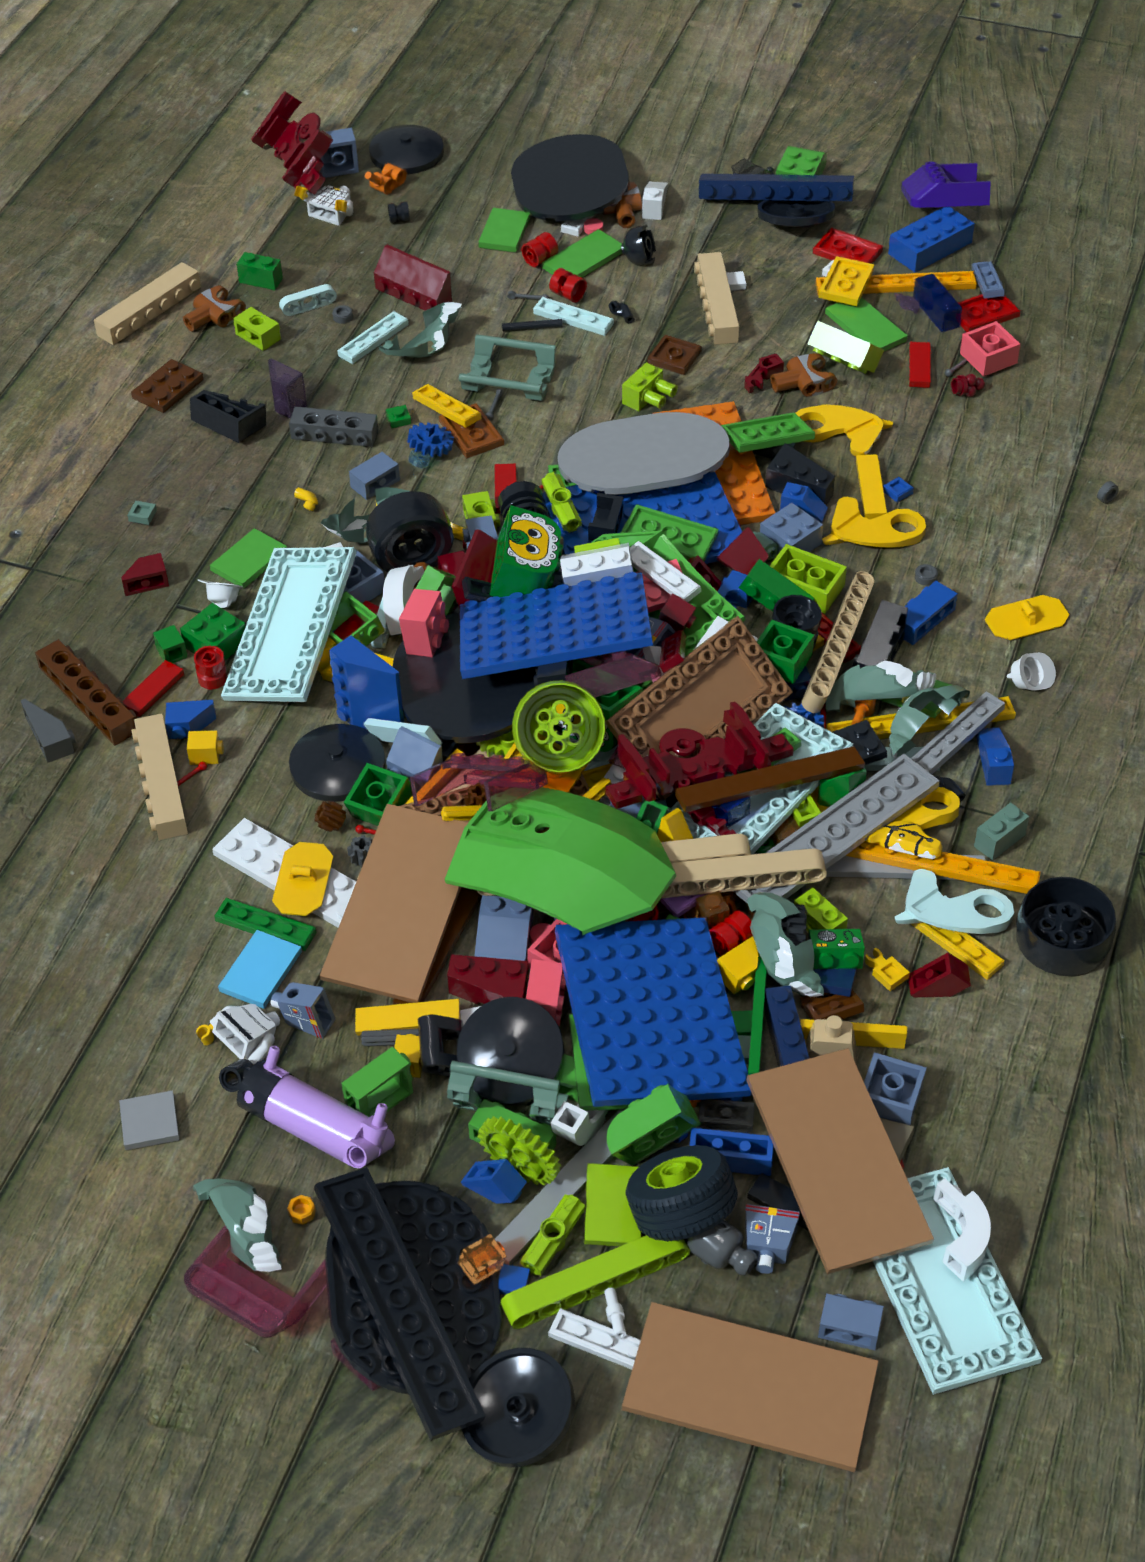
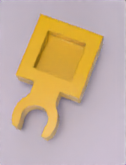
(887, 972)

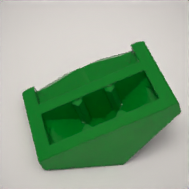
(836, 788)

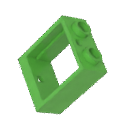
(442, 581)
(368, 631)
(381, 1081)

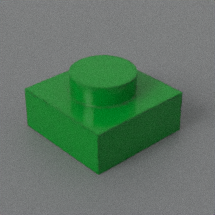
(398, 416)

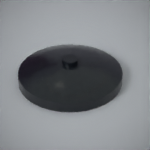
(407, 147)
(795, 212)
(331, 759)
(515, 1038)
(525, 1407)

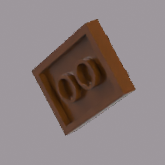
(167, 385)

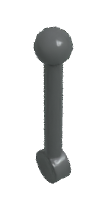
(511, 295)
(949, 372)
(498, 394)

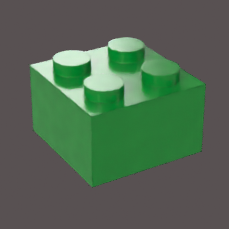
(213, 628)
(787, 649)
(374, 791)

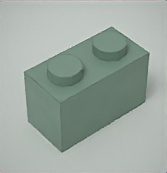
(1001, 831)

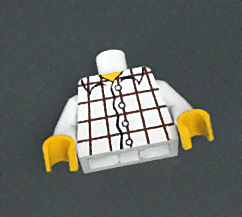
(328, 203)

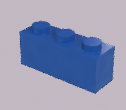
(928, 610)
(743, 1151)

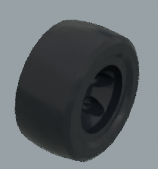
(401, 521)
(1071, 910)

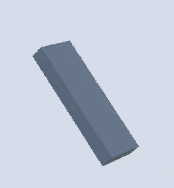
(988, 279)

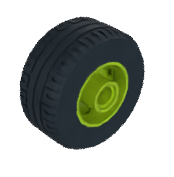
(681, 1193)

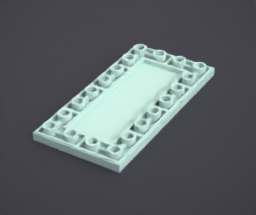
(289, 624)
(773, 808)
(954, 1325)

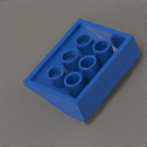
(364, 684)

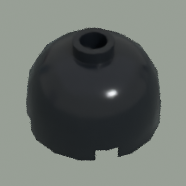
(639, 245)

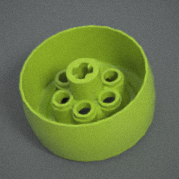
(545, 699)

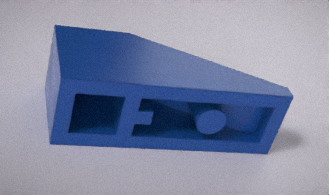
(995, 756)

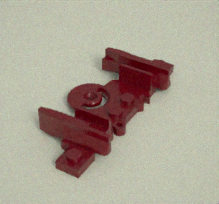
(300, 158)
(665, 772)

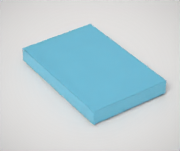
(260, 969)

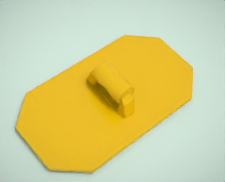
(1026, 617)
(302, 879)

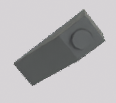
(49, 732)

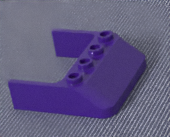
(946, 186)

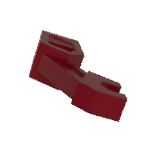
(765, 368)
(706, 817)

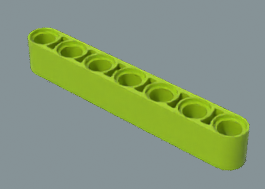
(590, 1279)

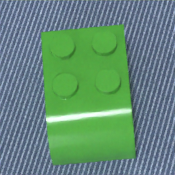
(802, 162)
(650, 1124)

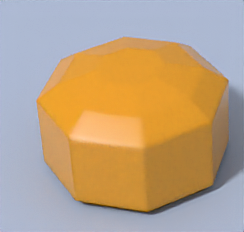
(301, 1209)

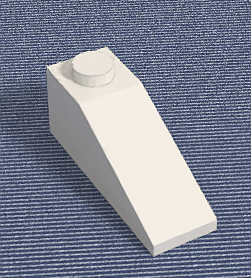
(654, 200)

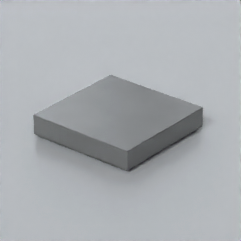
(149, 1120)

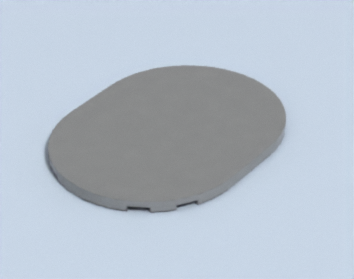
(643, 453)

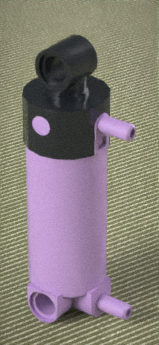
(307, 1112)

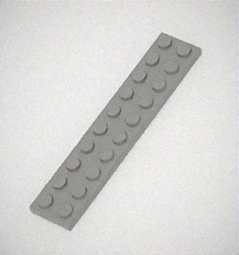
(856, 816)

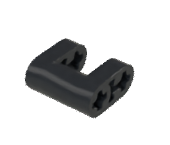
(432, 1031)

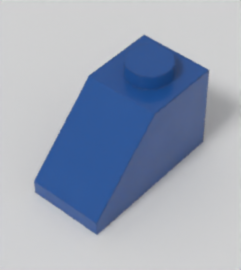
(805, 499)
(187, 717)
(495, 1181)

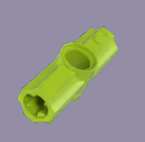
(561, 502)
(544, 1247)

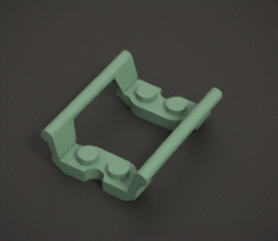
(482, 367)
(545, 1090)

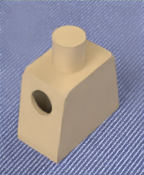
(830, 1036)

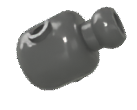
(723, 1247)

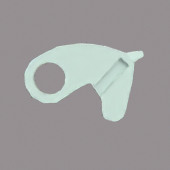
(957, 914)

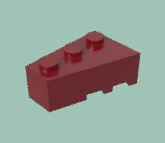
(487, 978)

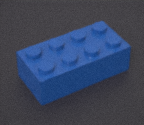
(931, 238)

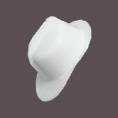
(221, 593)
(1033, 672)

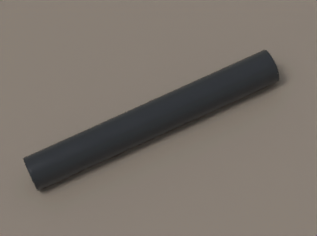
(532, 325)

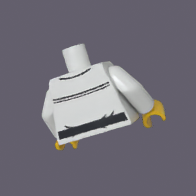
(243, 1030)

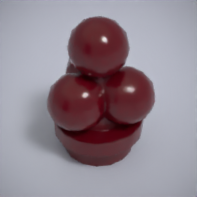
(966, 385)

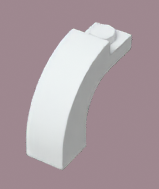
(396, 593)
(577, 1123)
(969, 1211)

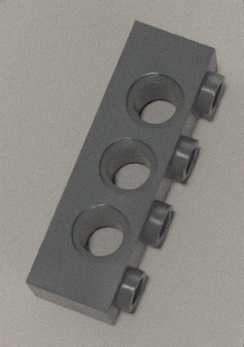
(333, 426)

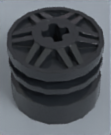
(522, 495)
(798, 613)

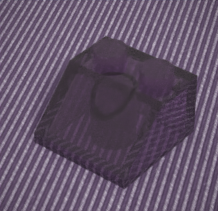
(287, 388)

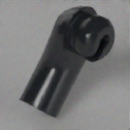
(621, 310)
(952, 786)

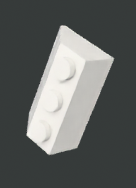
(596, 564)

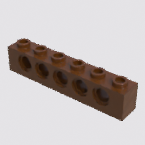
(86, 691)

